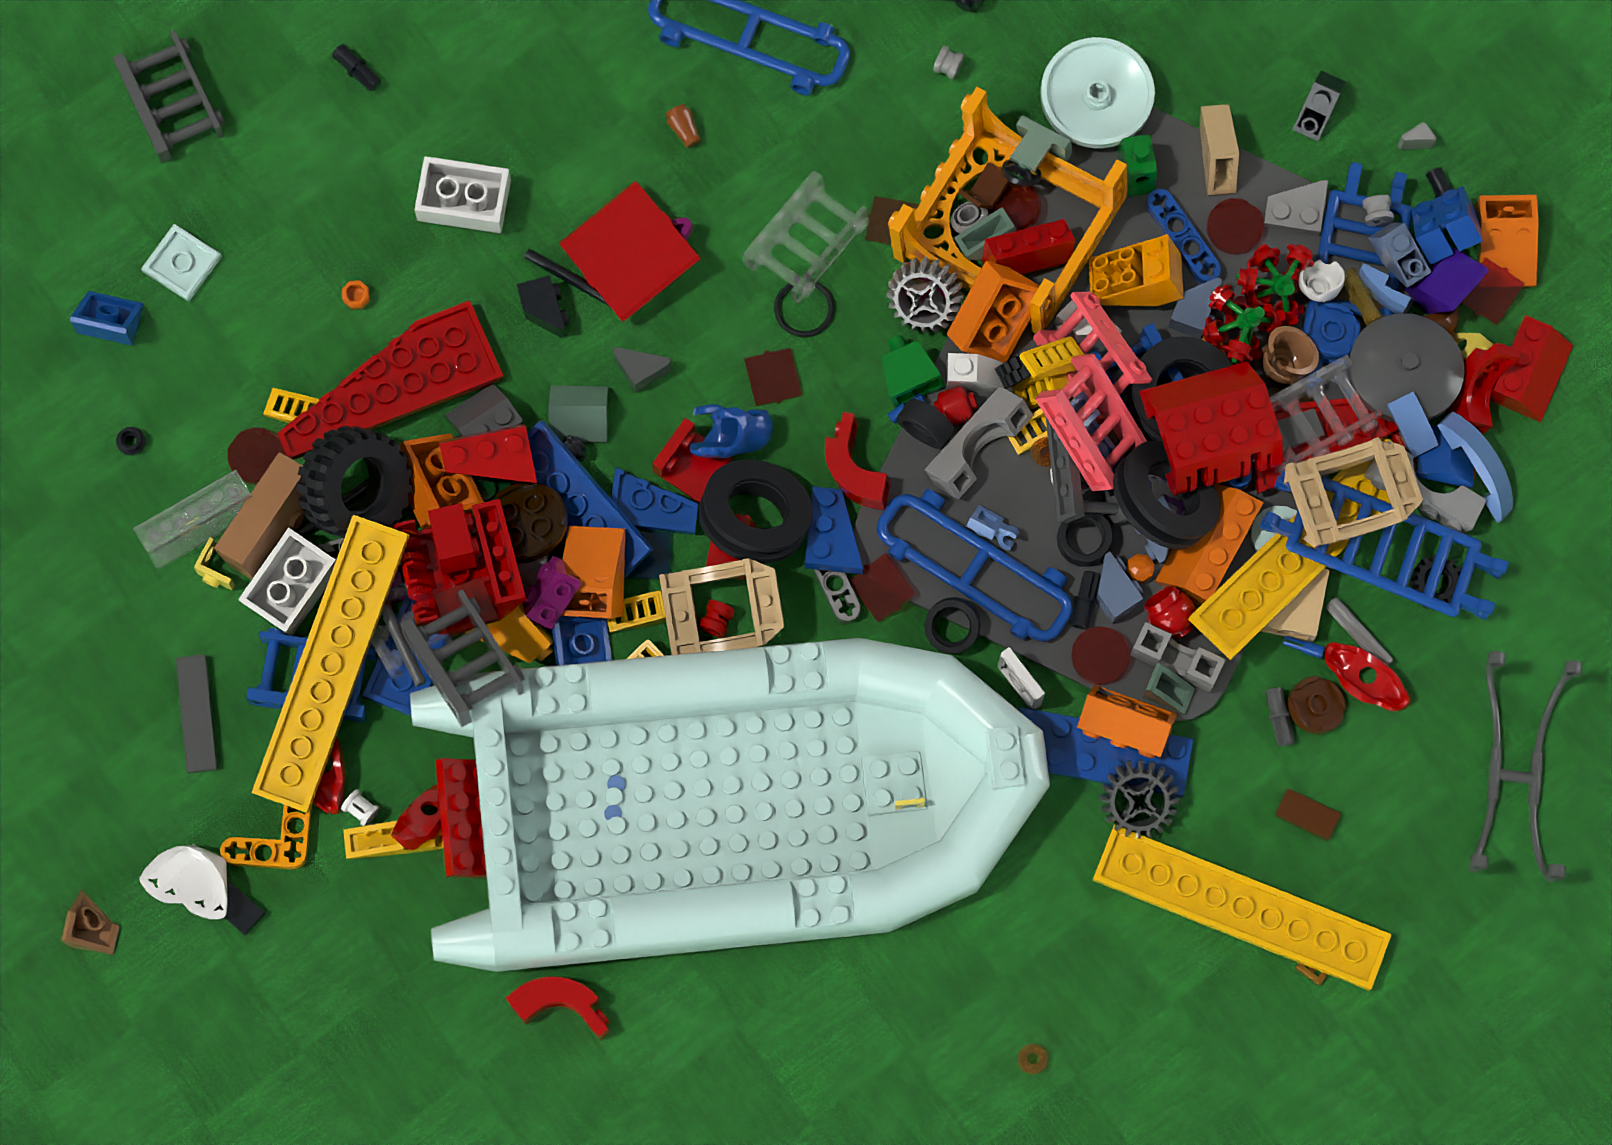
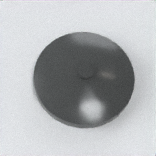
(1403, 357)

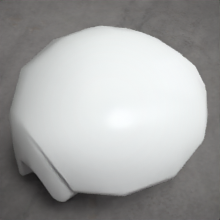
(1322, 281)

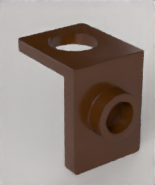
(987, 187)

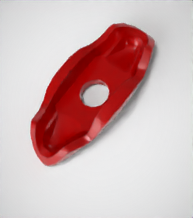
(1347, 663)
(331, 787)
(416, 828)

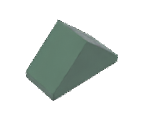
(973, 239)
(1168, 690)

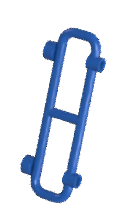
(803, 79)
(930, 505)

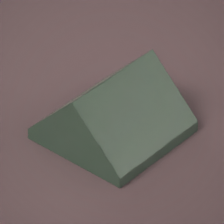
(579, 412)

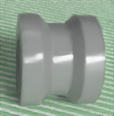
(948, 62)
(1378, 210)

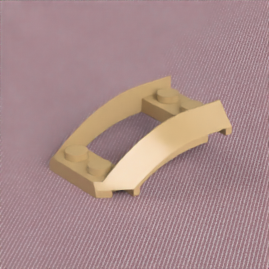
(1314, 503)
(682, 615)

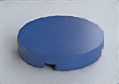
(1332, 330)

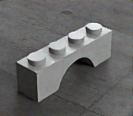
(998, 417)
(1454, 509)

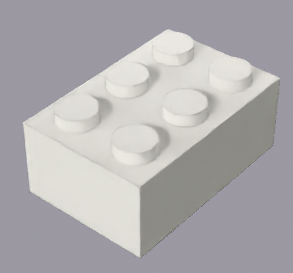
(462, 194)
(289, 582)

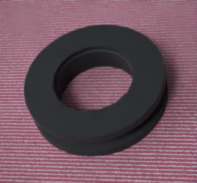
(1169, 353)
(766, 481)
(1148, 514)

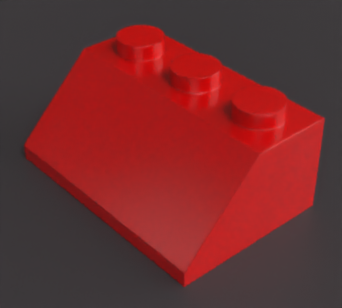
(1533, 378)

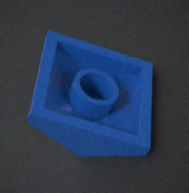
(1445, 464)
(581, 640)

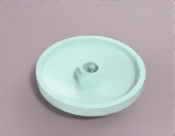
(1097, 92)

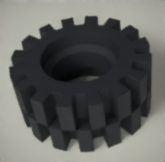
(1013, 372)
(1423, 569)

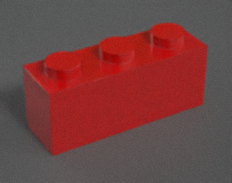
(1031, 247)

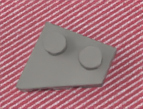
(1297, 209)

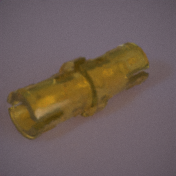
(1361, 296)

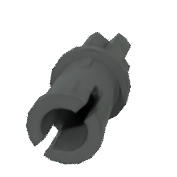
(1279, 716)

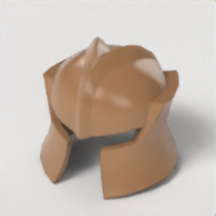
(1289, 355)

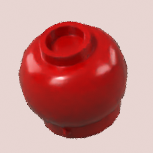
(1170, 611)

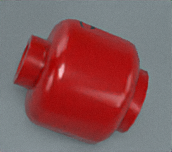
(956, 405)

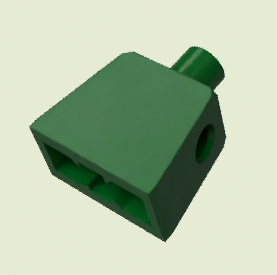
(1140, 161)
(909, 371)

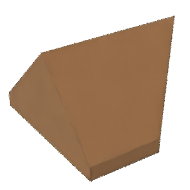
(89, 927)

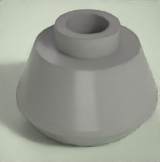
(967, 216)

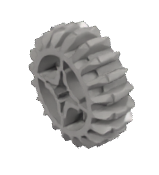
(905, 280)

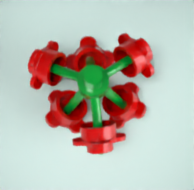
(1284, 284)
(1239, 314)

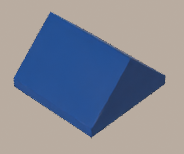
(107, 317)

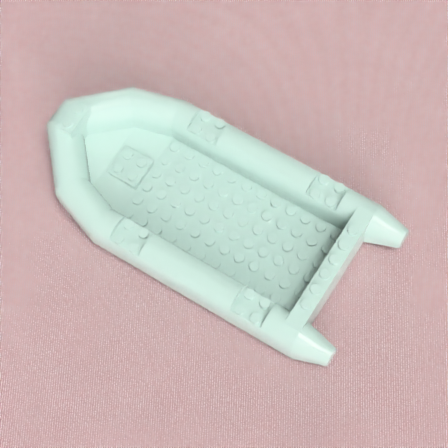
(744, 803)

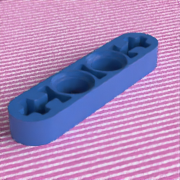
(1187, 234)

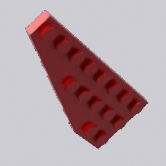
(417, 370)

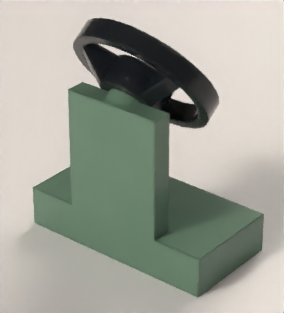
(1032, 150)

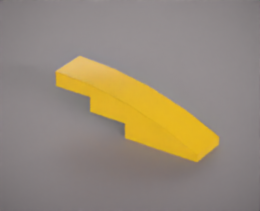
(377, 841)

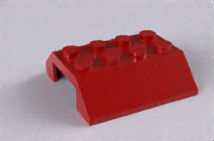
(1215, 426)
(494, 564)

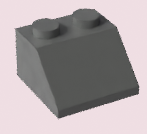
(483, 413)

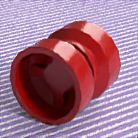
(716, 618)

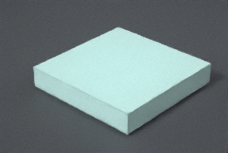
(181, 262)

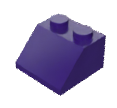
(1447, 283)

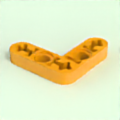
(279, 847)

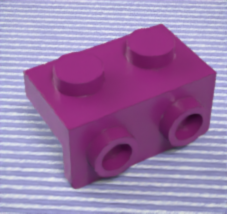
(550, 593)

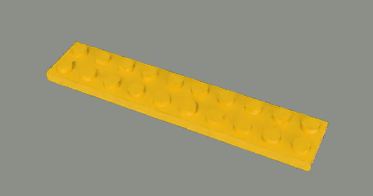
(1273, 577)
(330, 663)
(1242, 908)

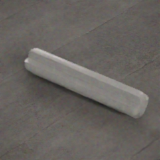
(1357, 630)

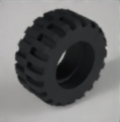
(324, 473)

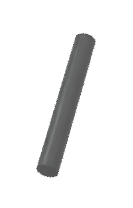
(402, 645)

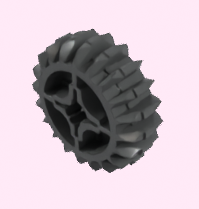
(1146, 788)

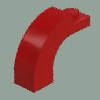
(1480, 374)
(859, 485)
(558, 992)

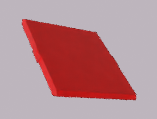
(629, 251)

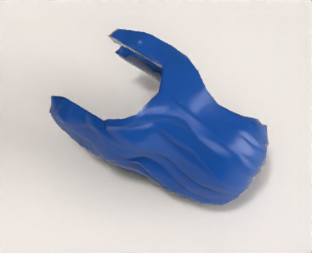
(733, 431)

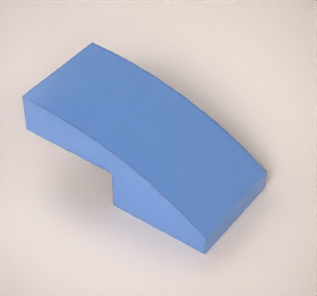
(1386, 296)
(1412, 424)

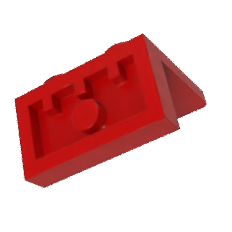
(681, 467)

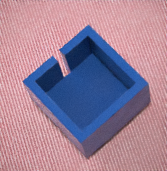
(1450, 212)

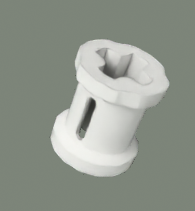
(366, 816)

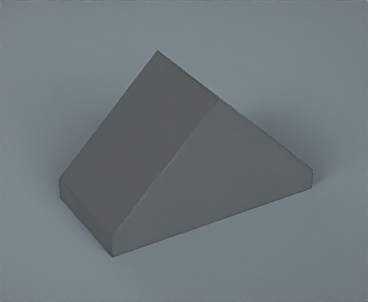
(641, 368)

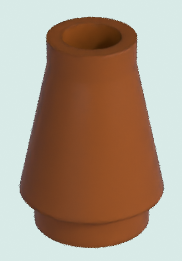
(682, 123)

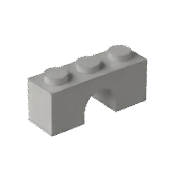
(1192, 665)

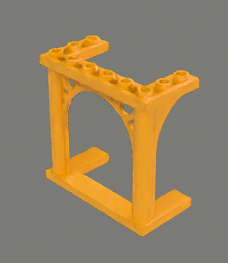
(987, 132)

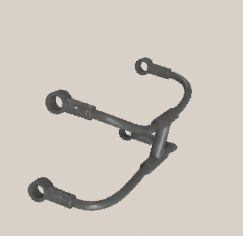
(1533, 778)

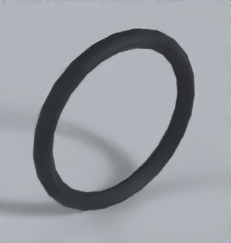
(804, 333)

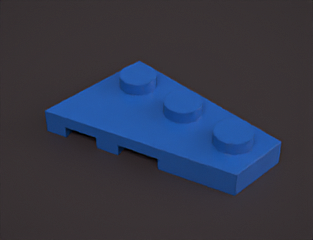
(653, 507)
(830, 534)

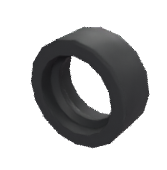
(925, 423)
(1085, 560)
(930, 625)

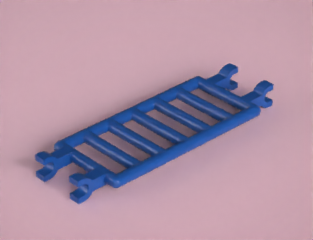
(1332, 221)
(1492, 566)

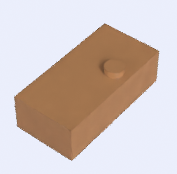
(263, 518)

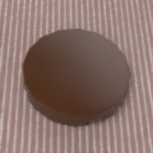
(1316, 705)

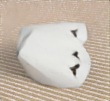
(194, 877)

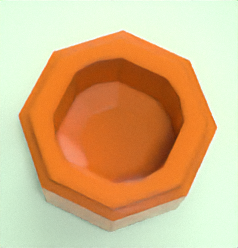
(355, 295)
(1140, 568)

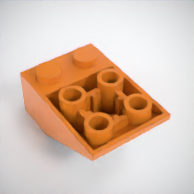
(1510, 234)
(598, 561)

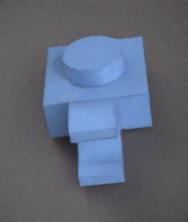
(990, 524)

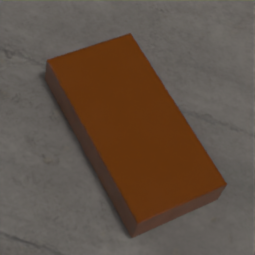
(1307, 814)

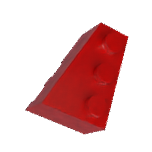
(491, 454)

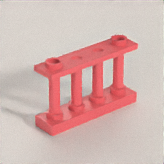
(1105, 330)
(1072, 431)

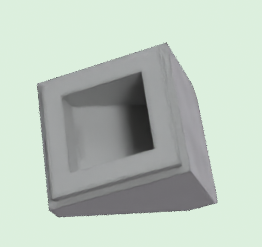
(1417, 138)

